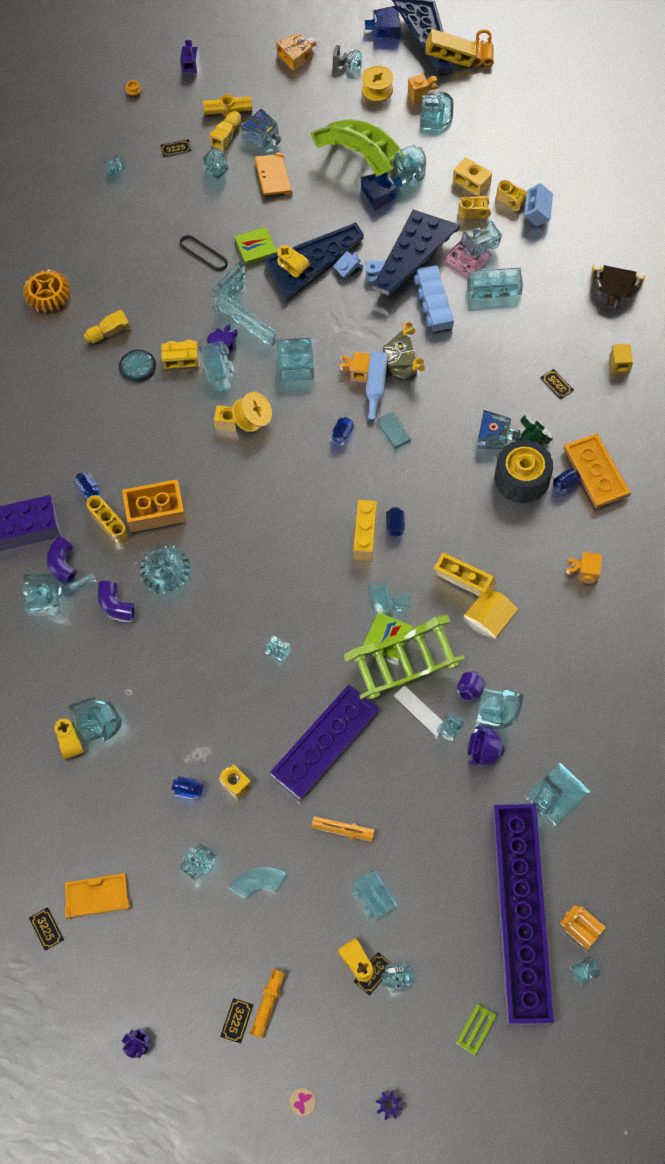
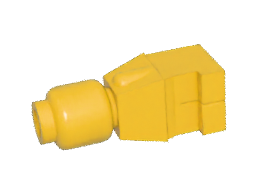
(223, 133)
(109, 327)

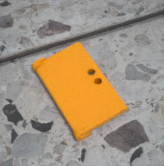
(273, 174)
(90, 898)

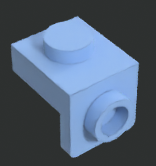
(348, 264)

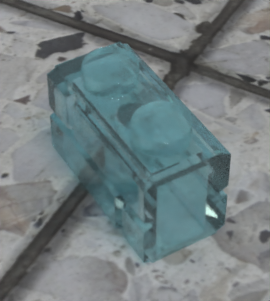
(374, 896)

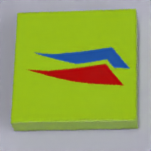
(255, 245)
(385, 627)

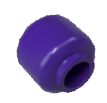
(470, 686)

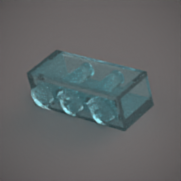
(495, 283)

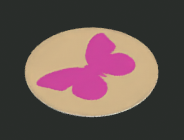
(302, 1102)

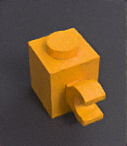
(420, 86)
(358, 366)
(588, 567)

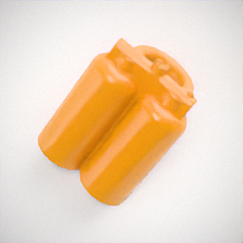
(484, 50)
(582, 926)

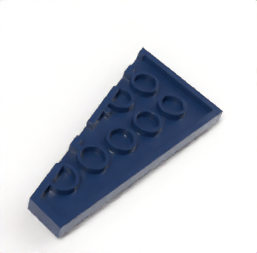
(421, 18)
(414, 246)
(320, 253)

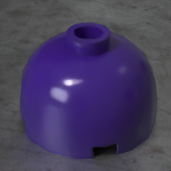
(485, 747)

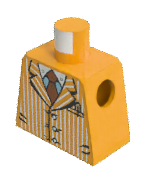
(295, 50)

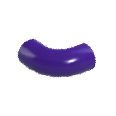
(57, 561)
(111, 605)

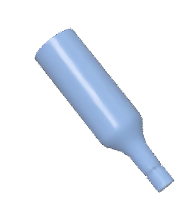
(376, 380)

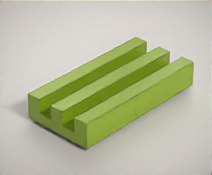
(484, 1012)

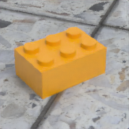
(153, 505)

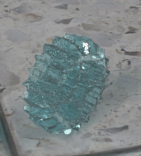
(151, 567)

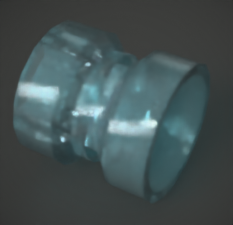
(115, 164)
(277, 648)
(450, 726)
(586, 970)

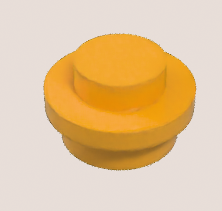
(133, 87)

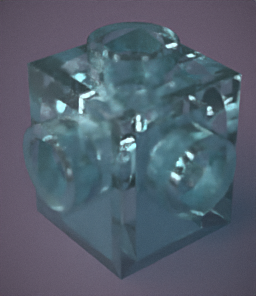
(215, 163)
(197, 861)

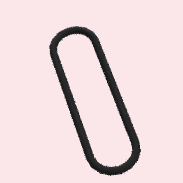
(189, 236)

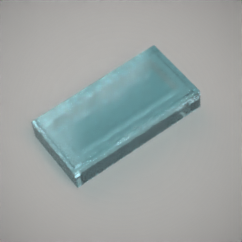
(394, 430)

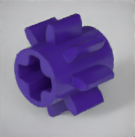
(135, 1043)
(394, 1102)

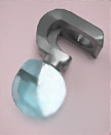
(353, 59)

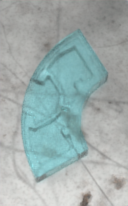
(257, 880)

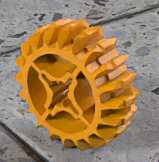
(46, 287)

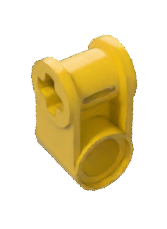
(510, 195)
(472, 208)
(292, 260)
(68, 741)
(354, 958)

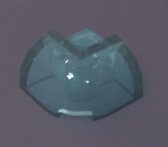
(436, 111)
(410, 163)
(42, 595)
(499, 709)
(95, 719)

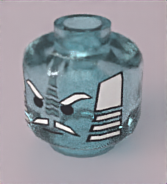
(397, 977)

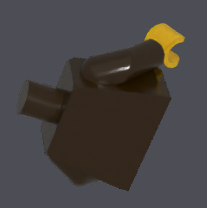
(616, 284)

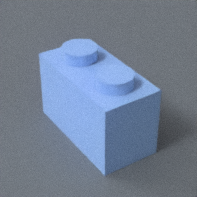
(538, 204)

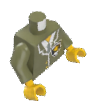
(401, 355)

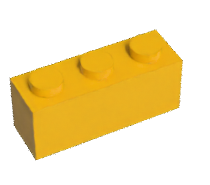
(450, 48)
(365, 530)
(465, 575)

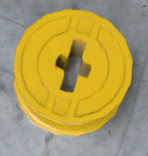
(377, 83)
(252, 411)

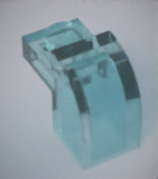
(383, 602)

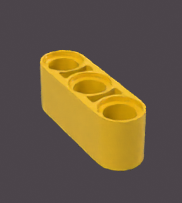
(103, 512)

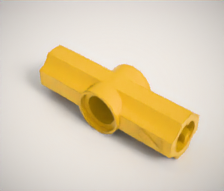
(227, 104)

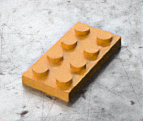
(596, 470)

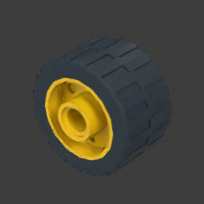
(523, 471)

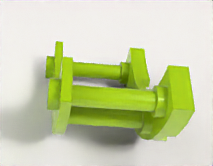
(362, 137)
(397, 642)

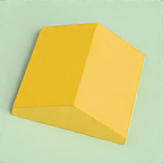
(492, 613)

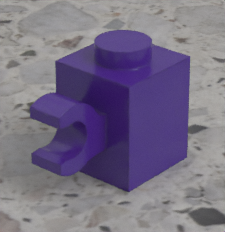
(189, 58)
(224, 336)

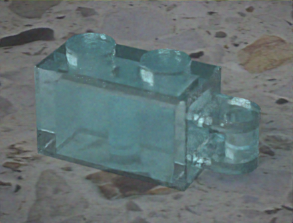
(217, 364)

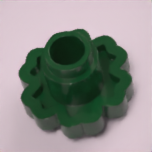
(534, 430)

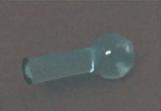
(70, 588)

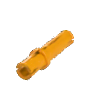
(367, 834)
(269, 998)

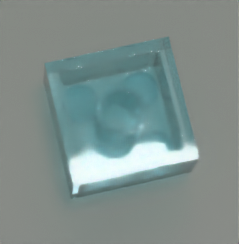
(295, 359)

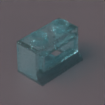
(493, 242)

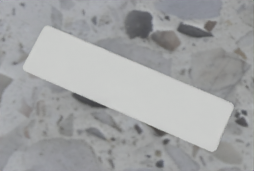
(418, 709)

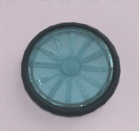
(137, 365)

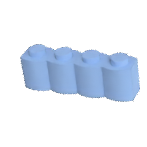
(434, 298)

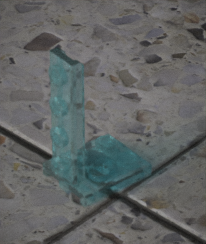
(224, 294)
(557, 794)

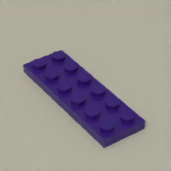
(324, 742)

